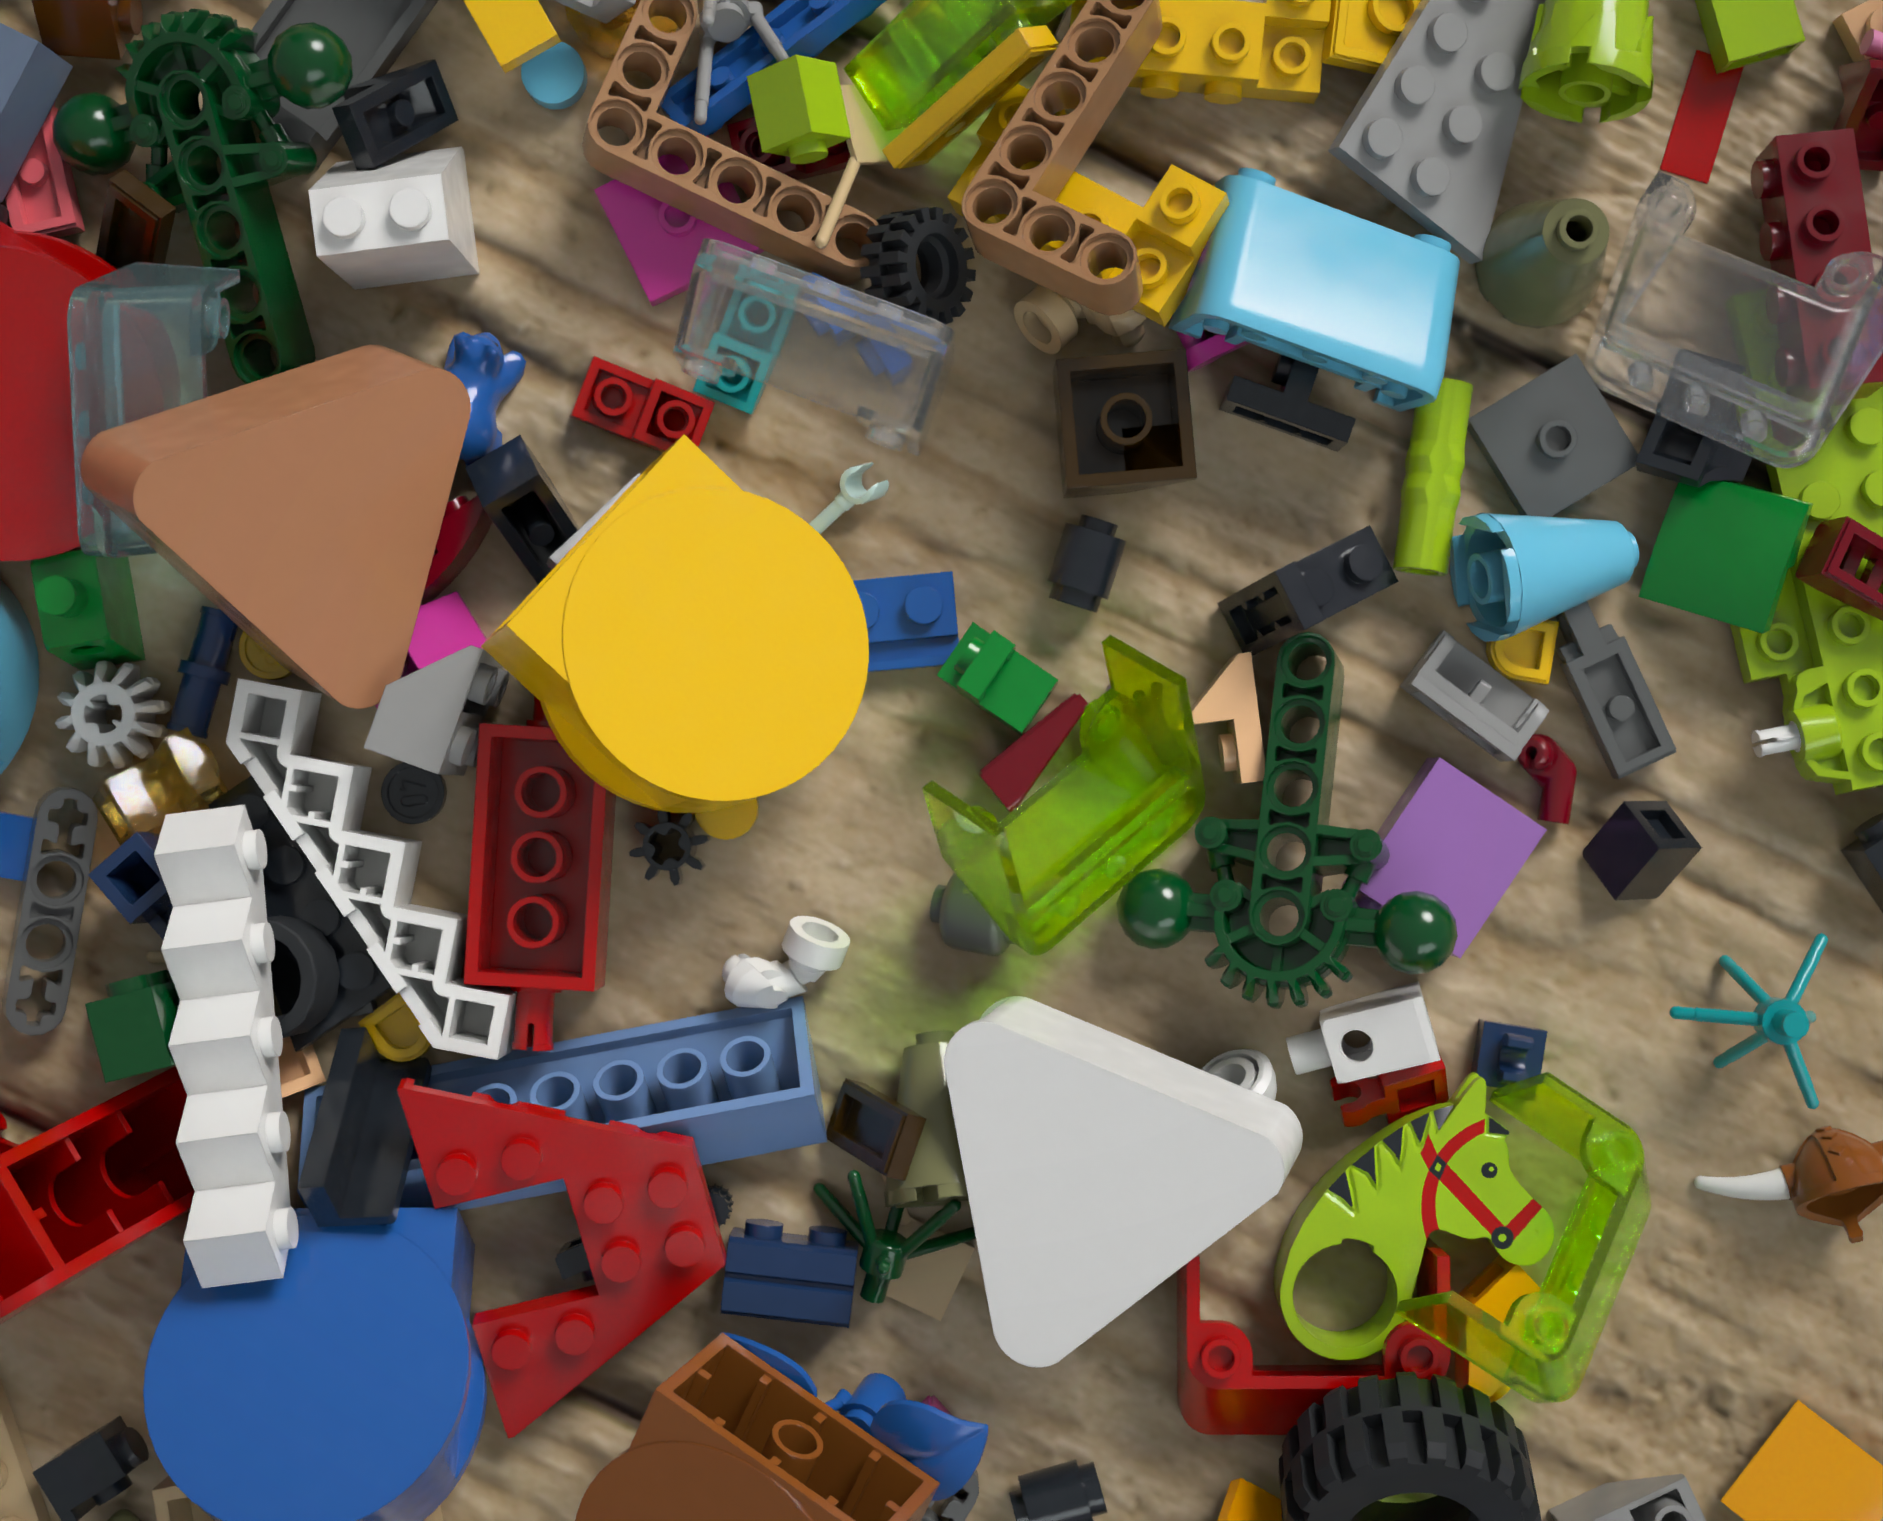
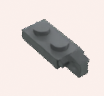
(1611, 693)

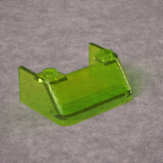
(1094, 819)
(1554, 1332)

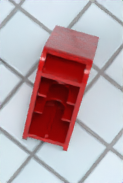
(90, 1190)

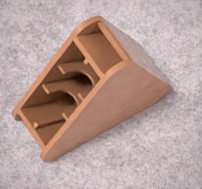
(301, 506)

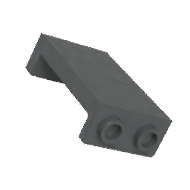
(373, 34)

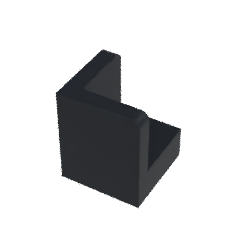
(1640, 850)

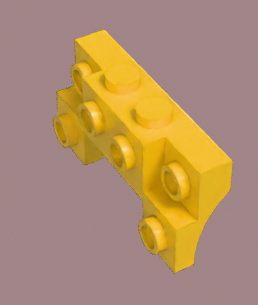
(1234, 50)
(1166, 231)

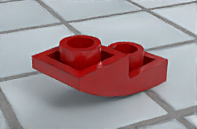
(639, 407)

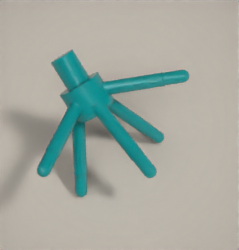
(1773, 1019)

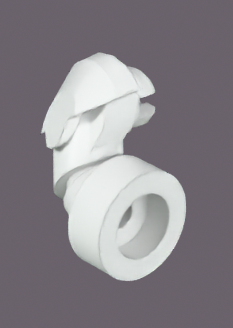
(811, 948)

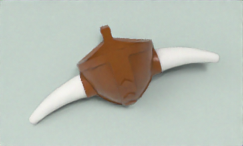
(1830, 1180)

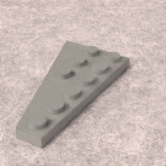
(1444, 116)

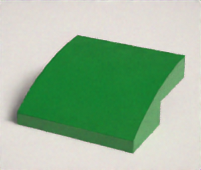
(1726, 552)

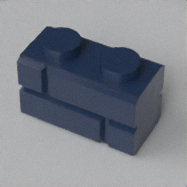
(790, 1274)

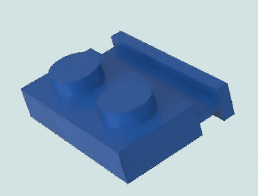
(909, 620)

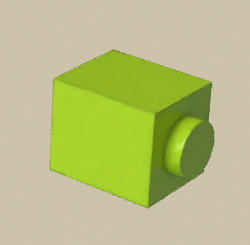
(799, 108)

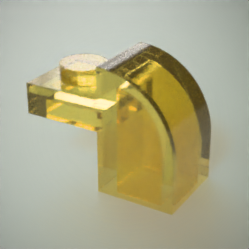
(174, 780)

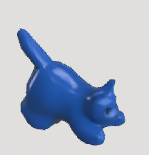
(488, 379)

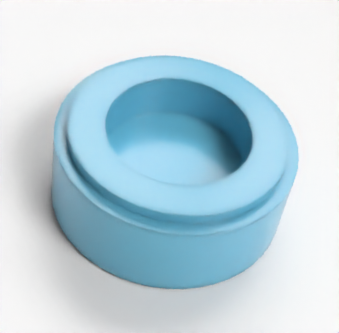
(555, 77)

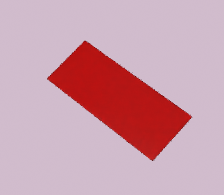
(1700, 119)

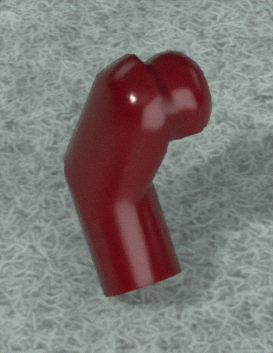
(1553, 773)

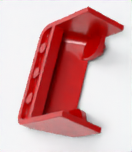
(1231, 1396)

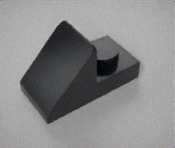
(394, 113)

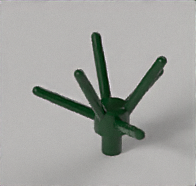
(886, 1249)

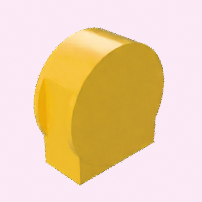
(693, 642)

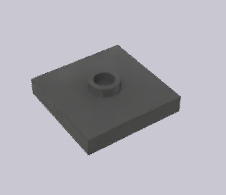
(1553, 440)

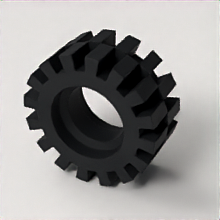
(941, 259)

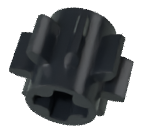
(652, 849)

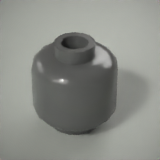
(964, 921)

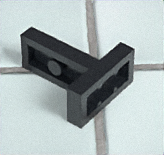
(1289, 407)
(1307, 591)

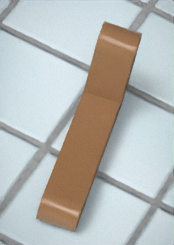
(1059, 145)
(708, 161)

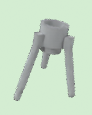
(725, 23)

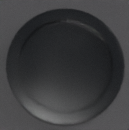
(413, 794)

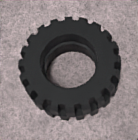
(1404, 1440)

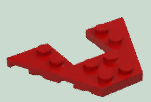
(637, 1213)

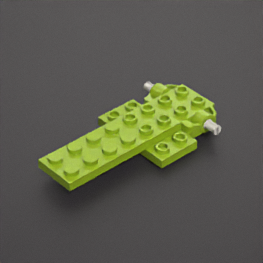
(1816, 644)

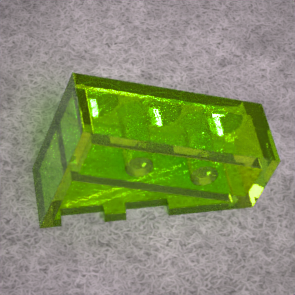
(933, 49)

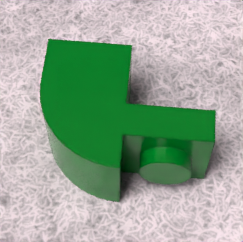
(997, 678)

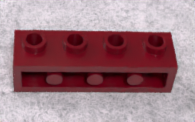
(1812, 209)

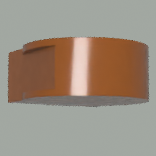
(751, 1446)

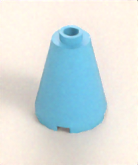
(1534, 568)

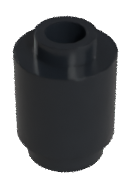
(1086, 563)
(1059, 1494)

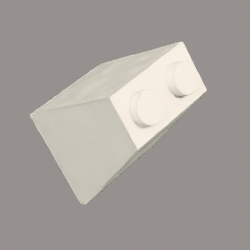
(396, 219)

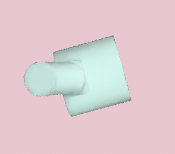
(851, 493)

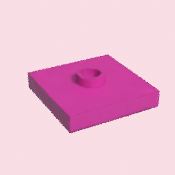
(659, 237)

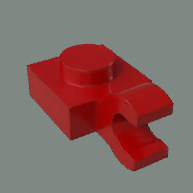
(1392, 1093)

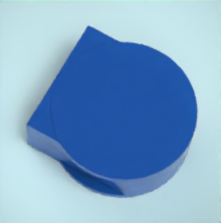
(328, 1387)

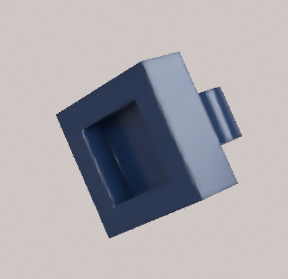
(1507, 1052)

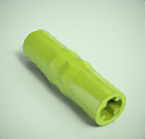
(1433, 481)

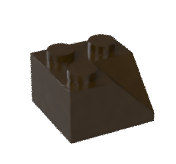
(1123, 422)

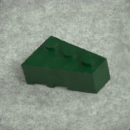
(134, 1025)

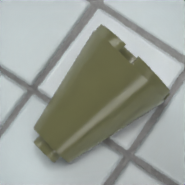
(1544, 260)
(937, 1166)

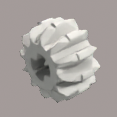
(123, 737)

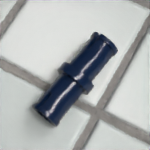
(203, 673)

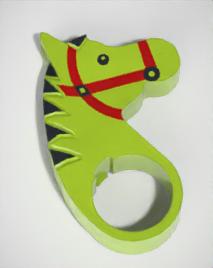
(1397, 1187)

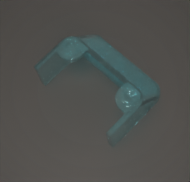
(133, 353)

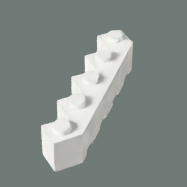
(367, 871)
(227, 1047)

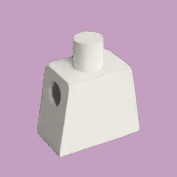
(1393, 1021)

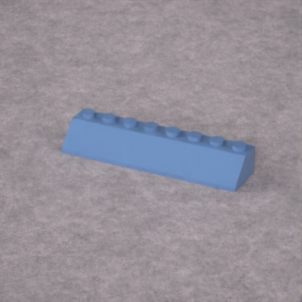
(726, 1078)

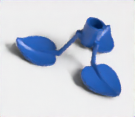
(920, 1433)

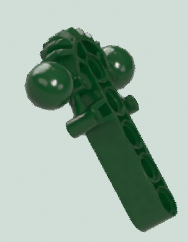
(162, 111)
(1409, 931)

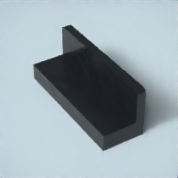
(360, 1136)

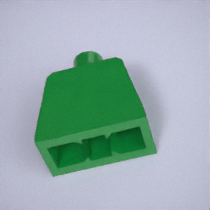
(87, 605)

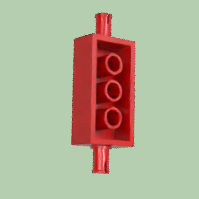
(537, 874)

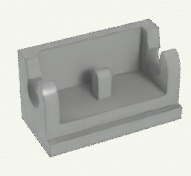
(1474, 698)

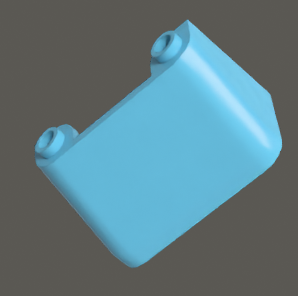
(1325, 290)

